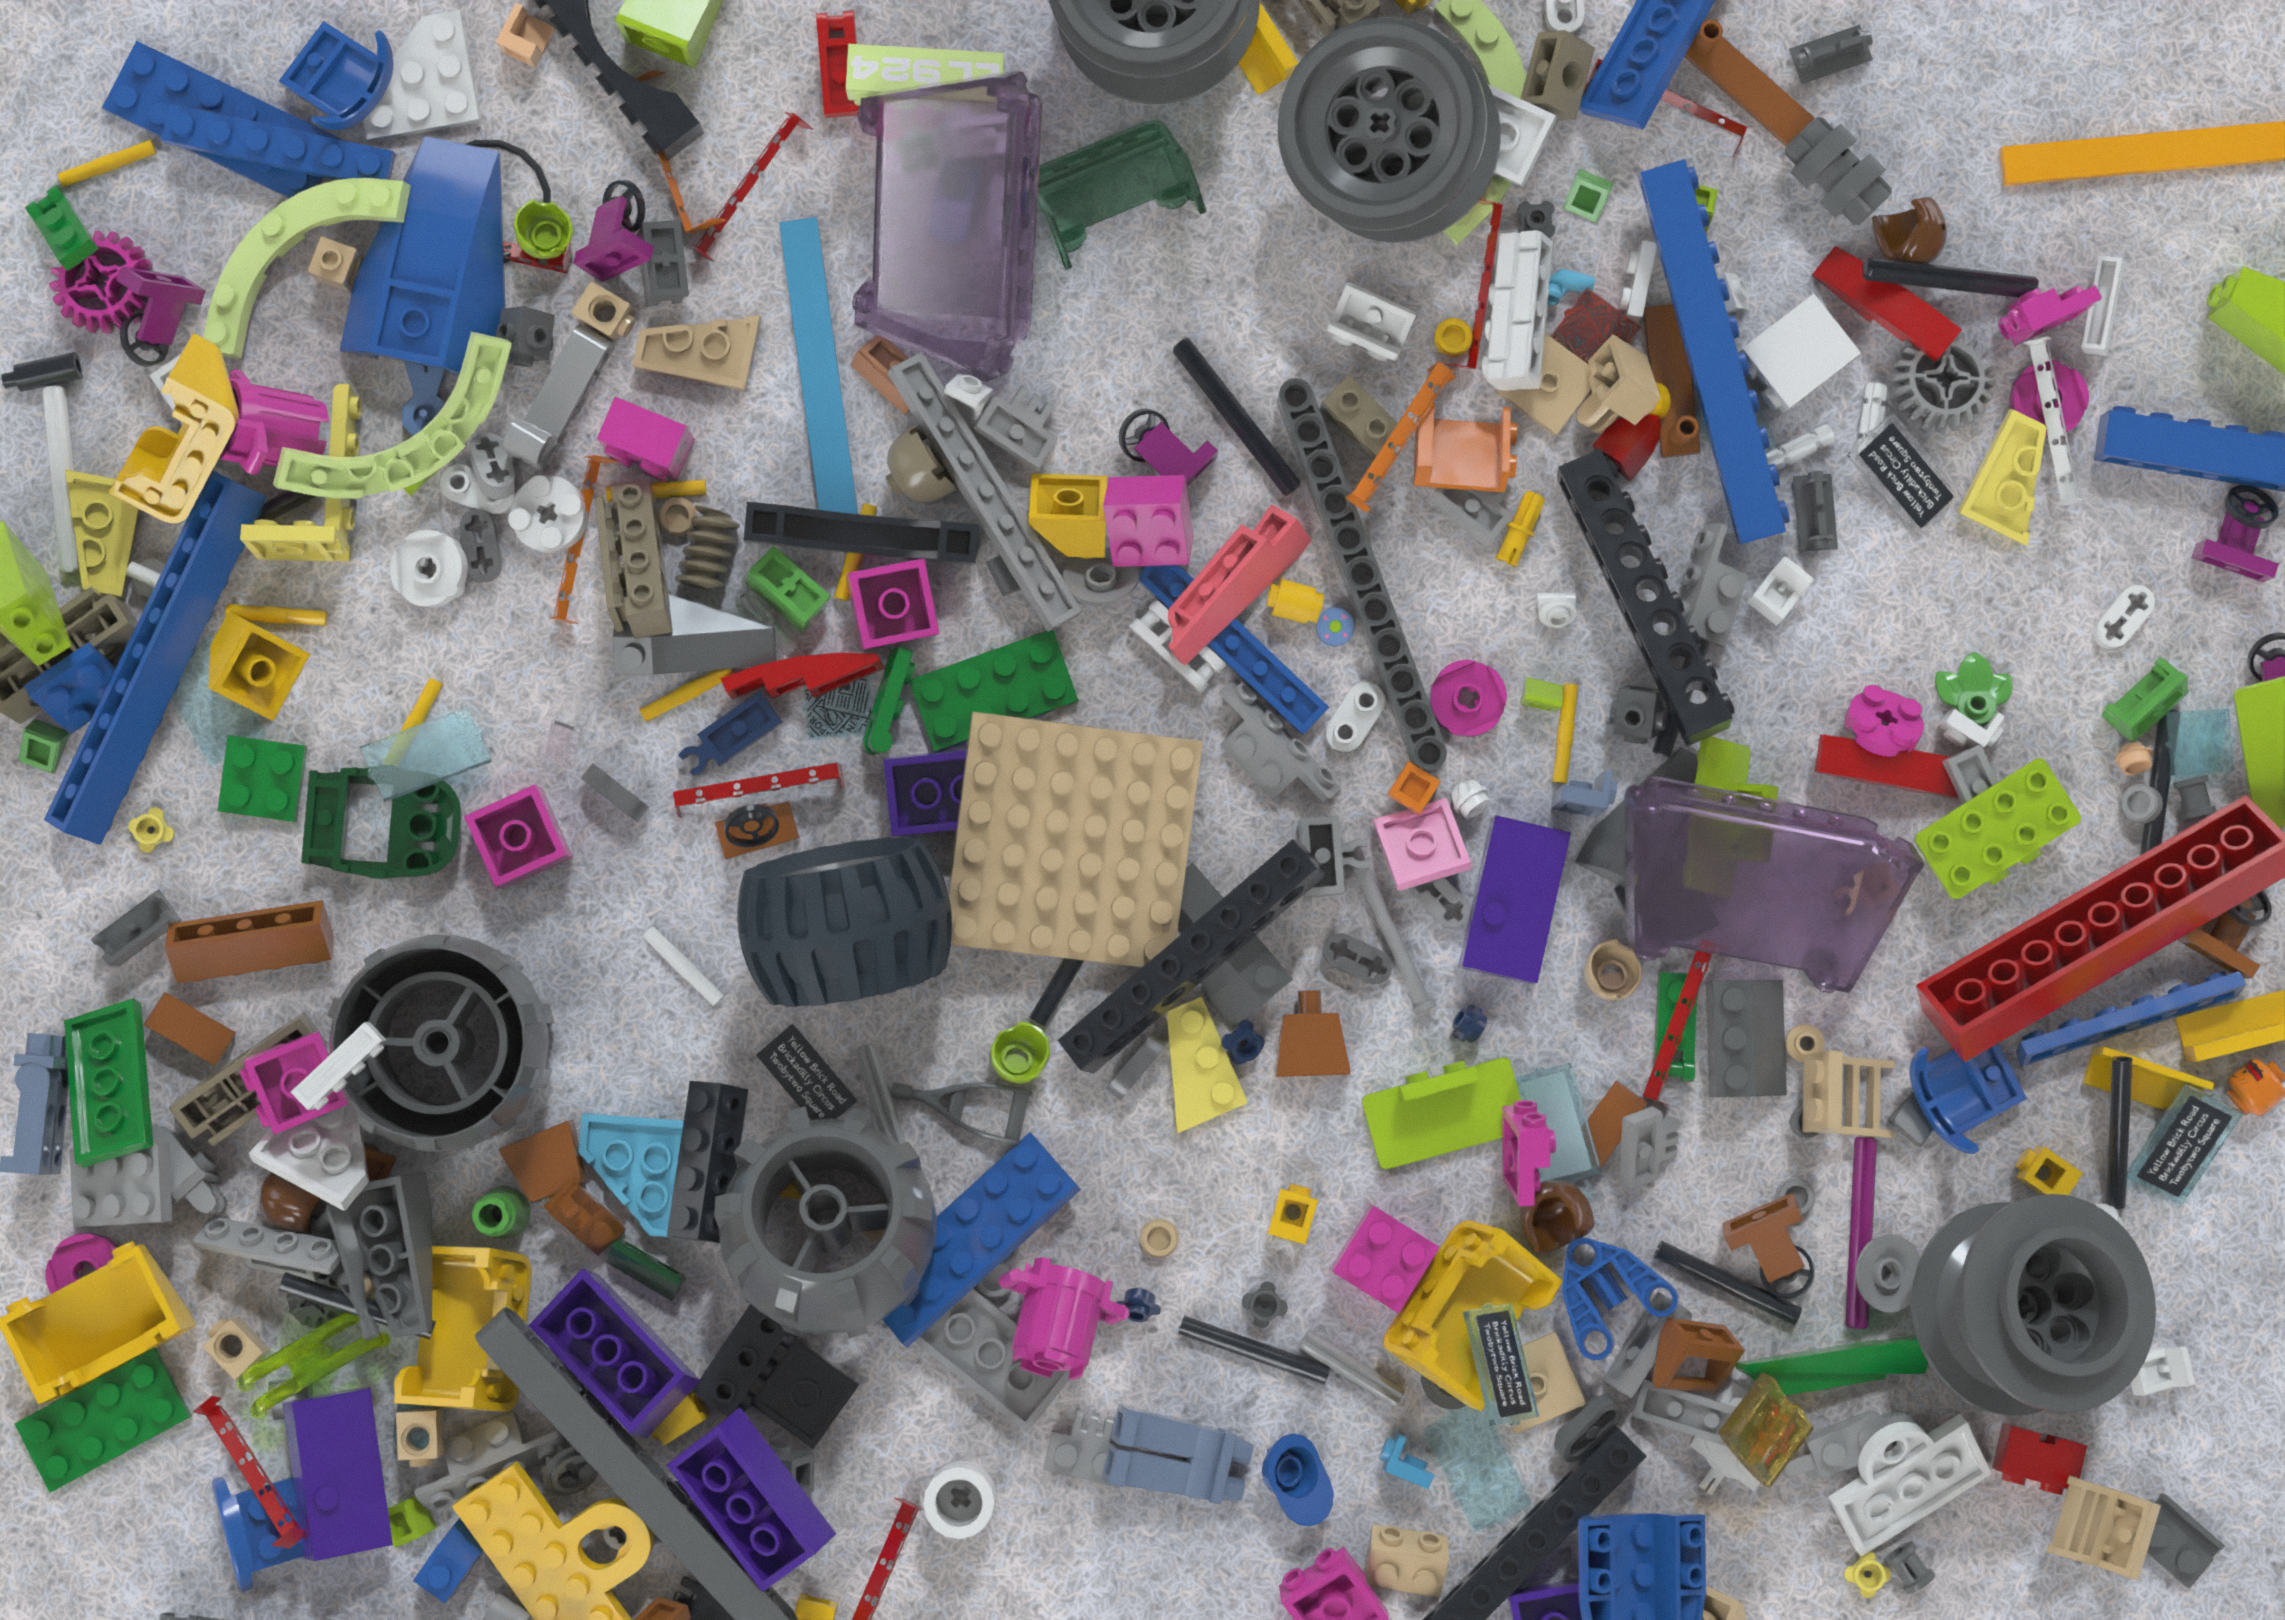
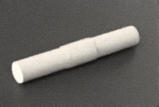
(683, 966)

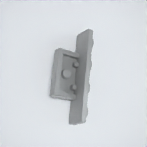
(1710, 590)
(1268, 749)
(270, 1247)
(481, 1454)

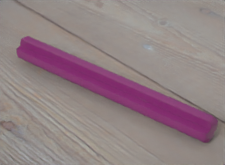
(1860, 1225)

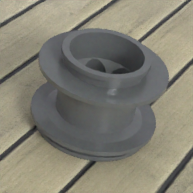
(1152, 63)
(1436, 181)
(1991, 1321)

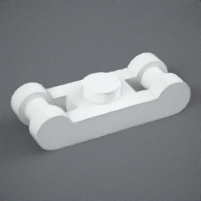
(1143, 627)

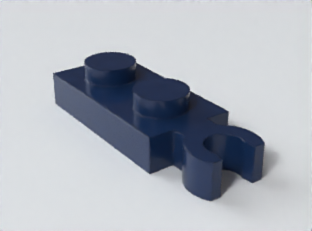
(733, 732)

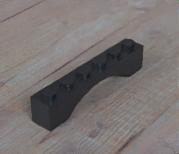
(660, 113)
(861, 533)

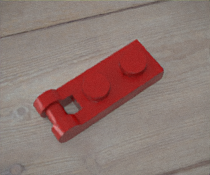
(833, 62)

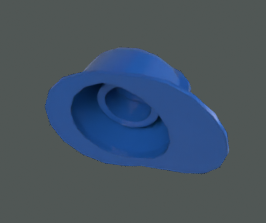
(1298, 1480)

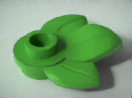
(1974, 683)

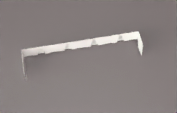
(2053, 421)

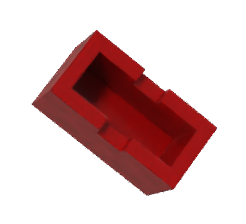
(2024, 1456)

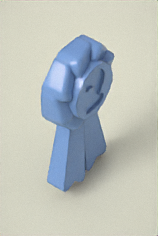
(425, 403)

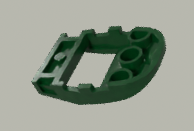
(421, 833)

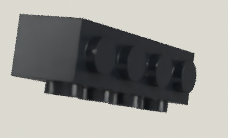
(706, 1158)
(742, 1361)

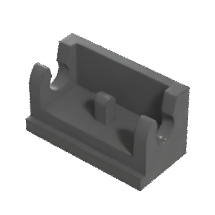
(665, 273)
(136, 929)

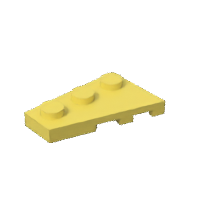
(2007, 478)
(103, 532)
(1200, 1067)

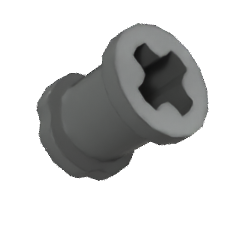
(2194, 797)
(1913, 1580)

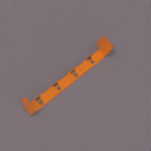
(672, 182)
(1439, 376)
(576, 548)

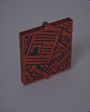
(1591, 325)

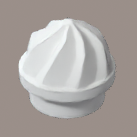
(1470, 799)

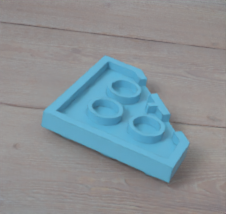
(636, 1162)

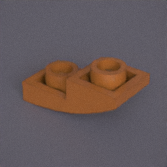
(189, 1028)
(1606, 1119)

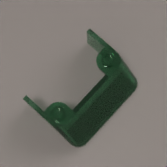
(1110, 179)

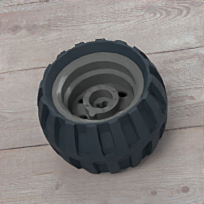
(844, 921)

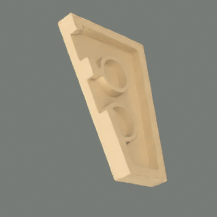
(703, 353)

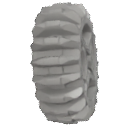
(1941, 396)

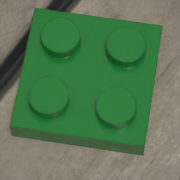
(262, 778)

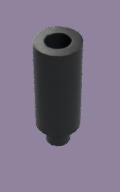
(44, 372)

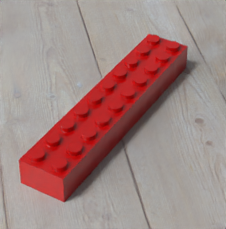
(2104, 928)

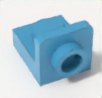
(1410, 1468)

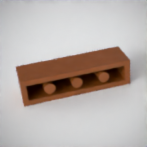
(249, 941)

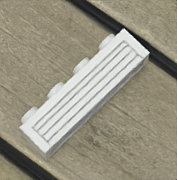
(2102, 314)
(338, 1066)

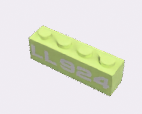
(893, 67)

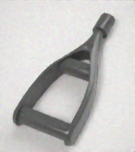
(956, 1105)
(349, 1273)

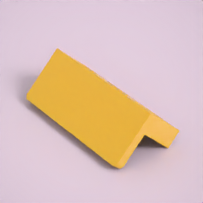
(1268, 56)
(2232, 1027)
(2150, 1083)

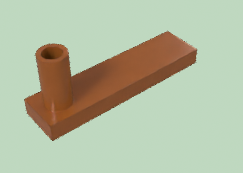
(1746, 83)
(1671, 368)

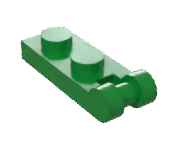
(62, 228)
(887, 701)
(1668, 993)

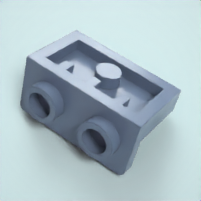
(1582, 800)

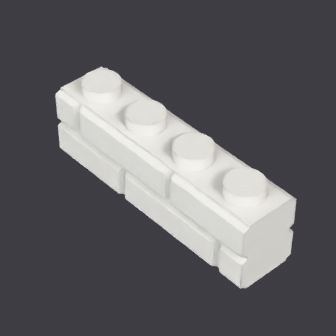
(1518, 311)

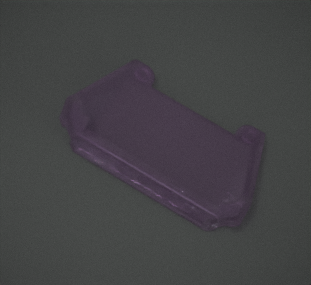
(954, 219)
(1759, 880)

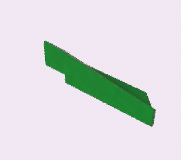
(1839, 1364)

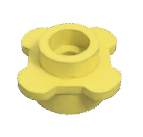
(140, 826)
(1868, 1586)

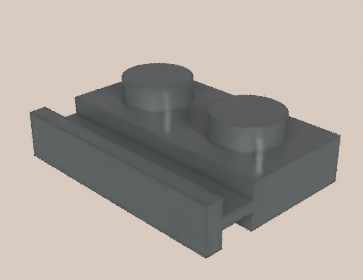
(2181, 1543)

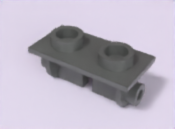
(1832, 53)
(1815, 512)

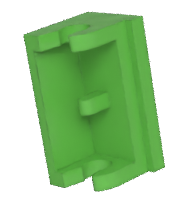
(787, 589)
(2147, 701)

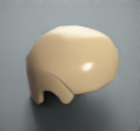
(1612, 985)

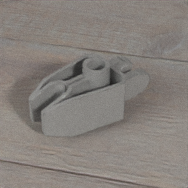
(191, 1174)

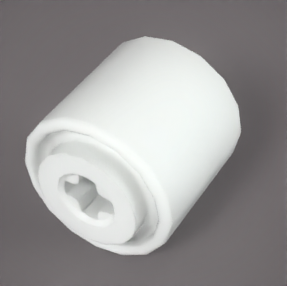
(963, 1519)

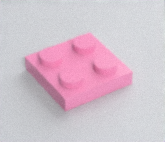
(1422, 845)

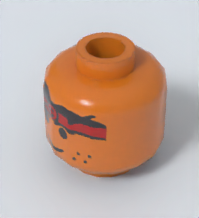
(2256, 1087)

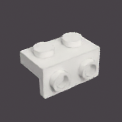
(1371, 323)

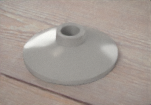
(1098, 582)
(1900, 1264)

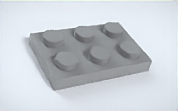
(123, 1189)

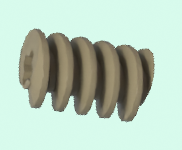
(707, 549)

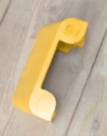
(172, 468)
(1469, 1270)
(466, 1293)
(94, 1323)

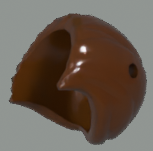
(1912, 234)
(287, 1205)
(1557, 1217)

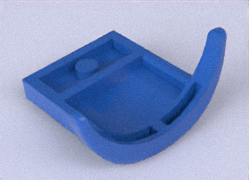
(340, 76)
(1963, 1093)
(251, 1531)

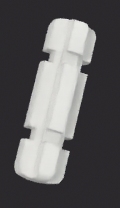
(1872, 411)
(1801, 447)

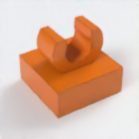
(1413, 788)

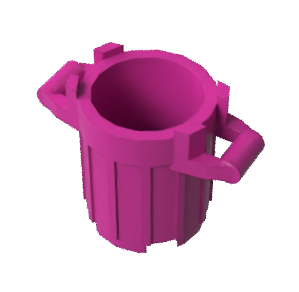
(271, 421)
(1059, 1316)

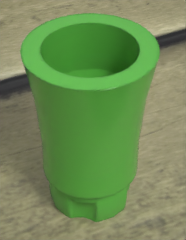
(514, 1210)

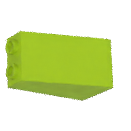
(669, 26)
(2253, 312)
(28, 603)

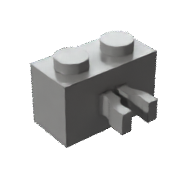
(1323, 841)

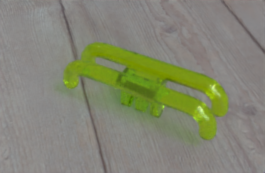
(308, 1362)

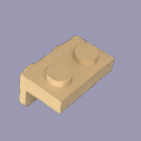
(1407, 1560)

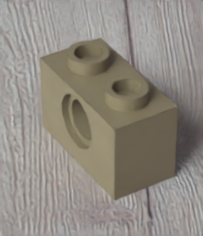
(1558, 73)
(1359, 417)

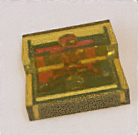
(1765, 1430)

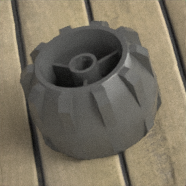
(378, 993)
(841, 1299)

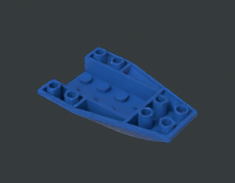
(440, 268)
(1642, 1566)

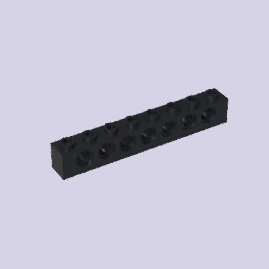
(1692, 719)
(1192, 957)
(1541, 1530)

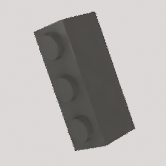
(1746, 1038)

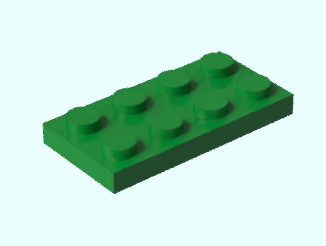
(1007, 681)
(108, 1083)
(102, 1420)

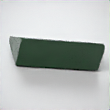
(645, 1269)

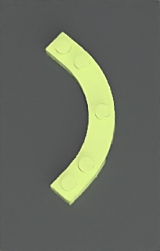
(1501, 68)
(282, 230)
(420, 454)

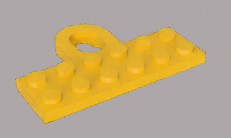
(546, 1557)

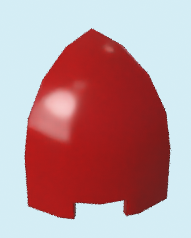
(1630, 443)

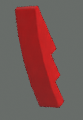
(1887, 304)
(818, 671)
(1906, 771)

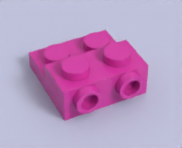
(2041, 312)
(278, 1072)
(1525, 1148)
(1331, 1590)

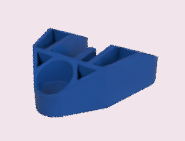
(1582, 1309)

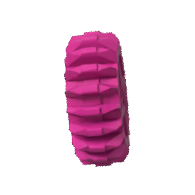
(71, 290)

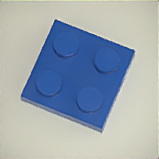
(72, 687)

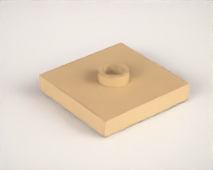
(1561, 388)
(1551, 1380)

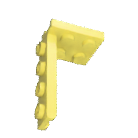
(304, 538)

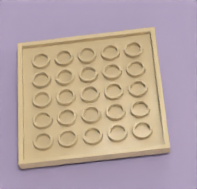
(1071, 839)

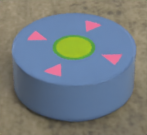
(1335, 627)

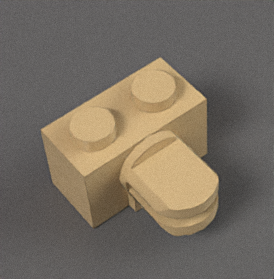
(1619, 386)

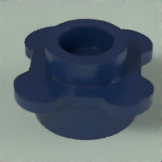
(1469, 1024)
(1252, 1046)
(1140, 1304)

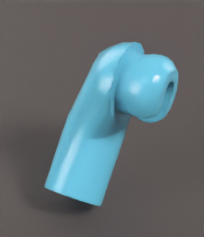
(1565, 281)

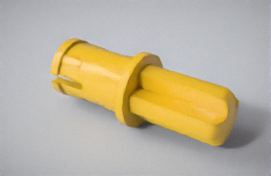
(1520, 528)

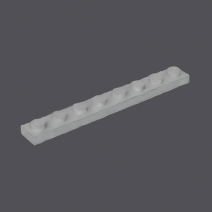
(984, 491)

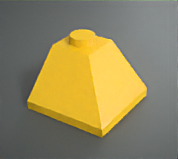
(1070, 512)
(253, 666)

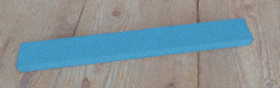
(818, 365)

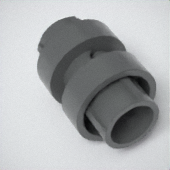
(1850, 184)

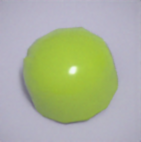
(543, 229)
(1013, 1066)

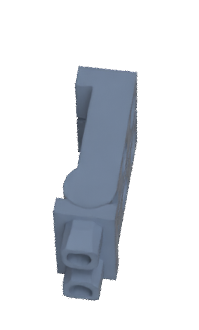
(41, 1108)
(1198, 1476)

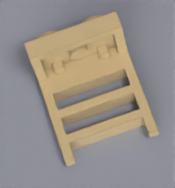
(1824, 1094)
(2104, 1528)

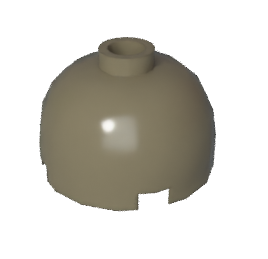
(917, 469)

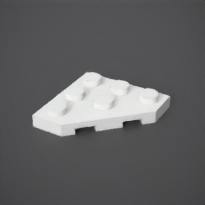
(429, 82)
(319, 1156)

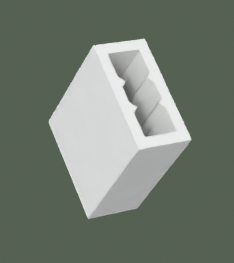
(1798, 354)

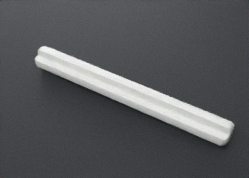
(60, 459)

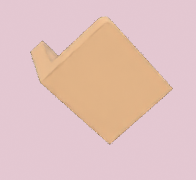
(524, 36)

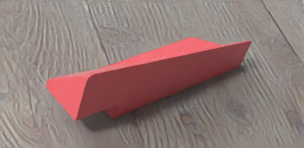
(1234, 580)

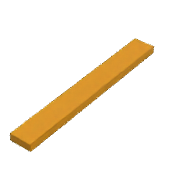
(2143, 153)

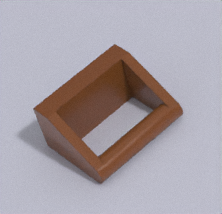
(1695, 1339)

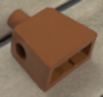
(1311, 1041)
(546, 1161)

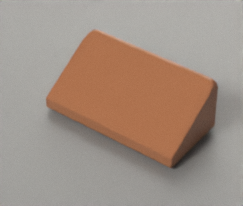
(874, 362)

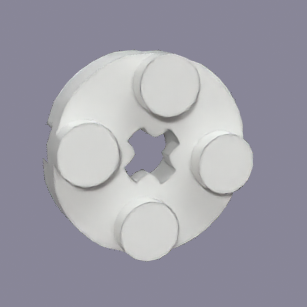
(540, 494)
(450, 574)

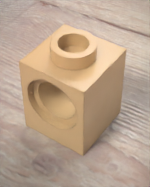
(335, 264)
(593, 301)
(252, 1352)
(427, 1418)

